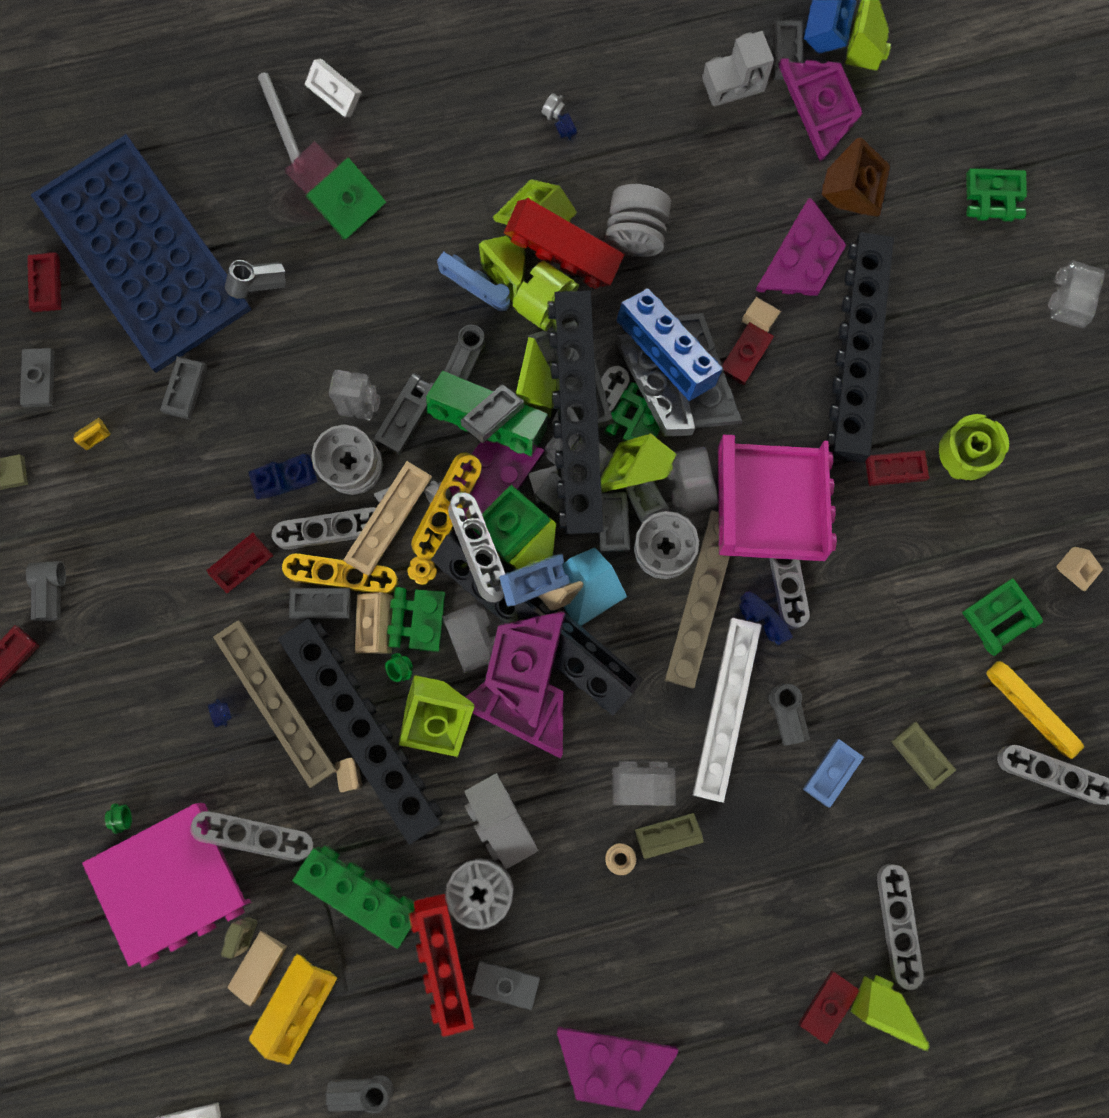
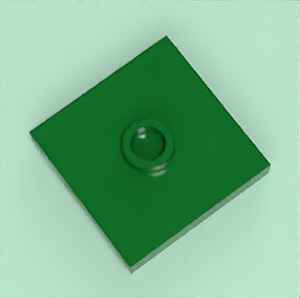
(346, 198)
(513, 522)

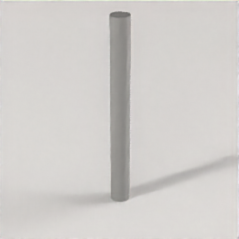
(279, 116)

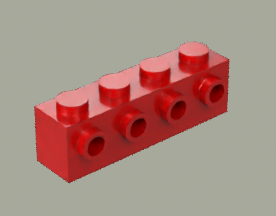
(563, 243)
(443, 965)

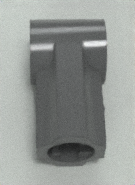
(245, 278)
(465, 357)
(45, 584)
(790, 717)
(355, 1094)

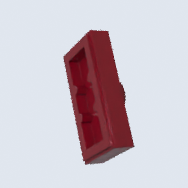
(44, 282)
(746, 353)
(897, 468)
(239, 563)
(14, 651)
(829, 1007)

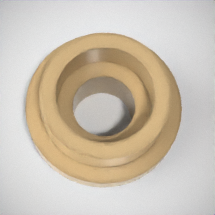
(630, 862)

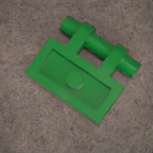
(996, 185)
(643, 421)
(426, 619)

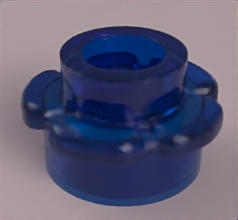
(566, 126)
(219, 713)

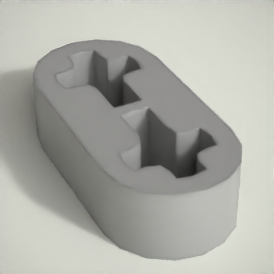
(615, 394)

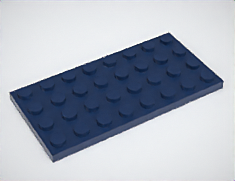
(140, 253)

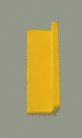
(292, 1010)

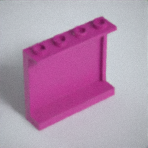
(775, 501)
(164, 887)

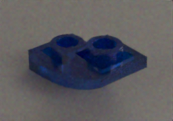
(282, 477)
(758, 610)

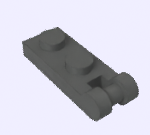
(404, 415)

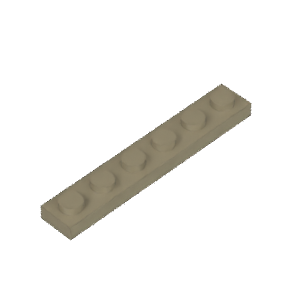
(698, 609)
(275, 704)

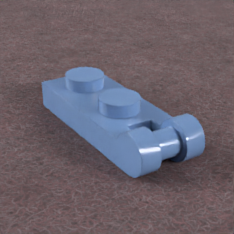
(474, 281)
(534, 580)

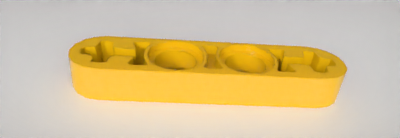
(441, 504)
(339, 578)
(1035, 710)

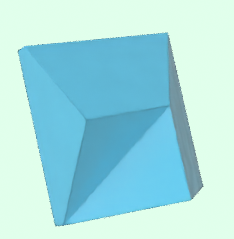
(600, 586)

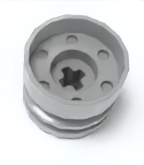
(638, 220)
(336, 448)
(678, 533)
(485, 874)

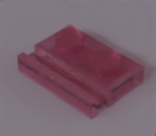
(310, 167)

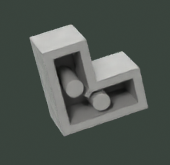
(740, 73)
(499, 822)

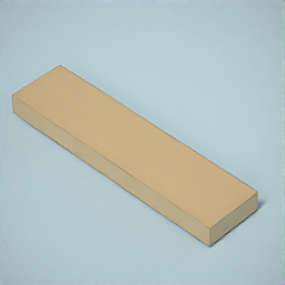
(387, 518)

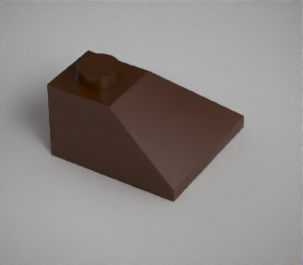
(857, 180)

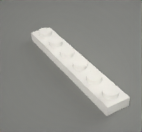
(727, 710)

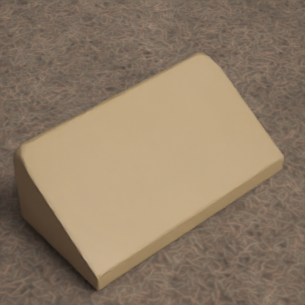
(372, 621)
(256, 968)

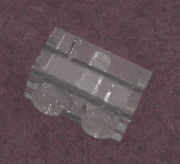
(353, 395)

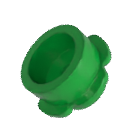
(399, 668)
(118, 818)

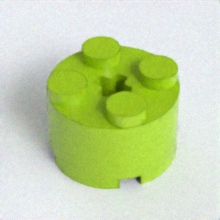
(533, 296)
(973, 431)

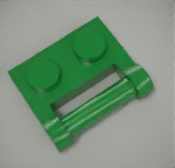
(998, 607)

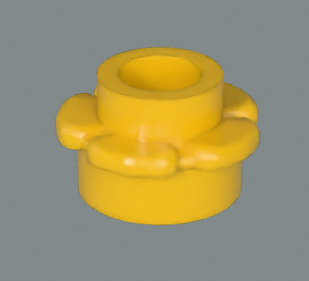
(422, 577)

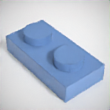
(833, 773)

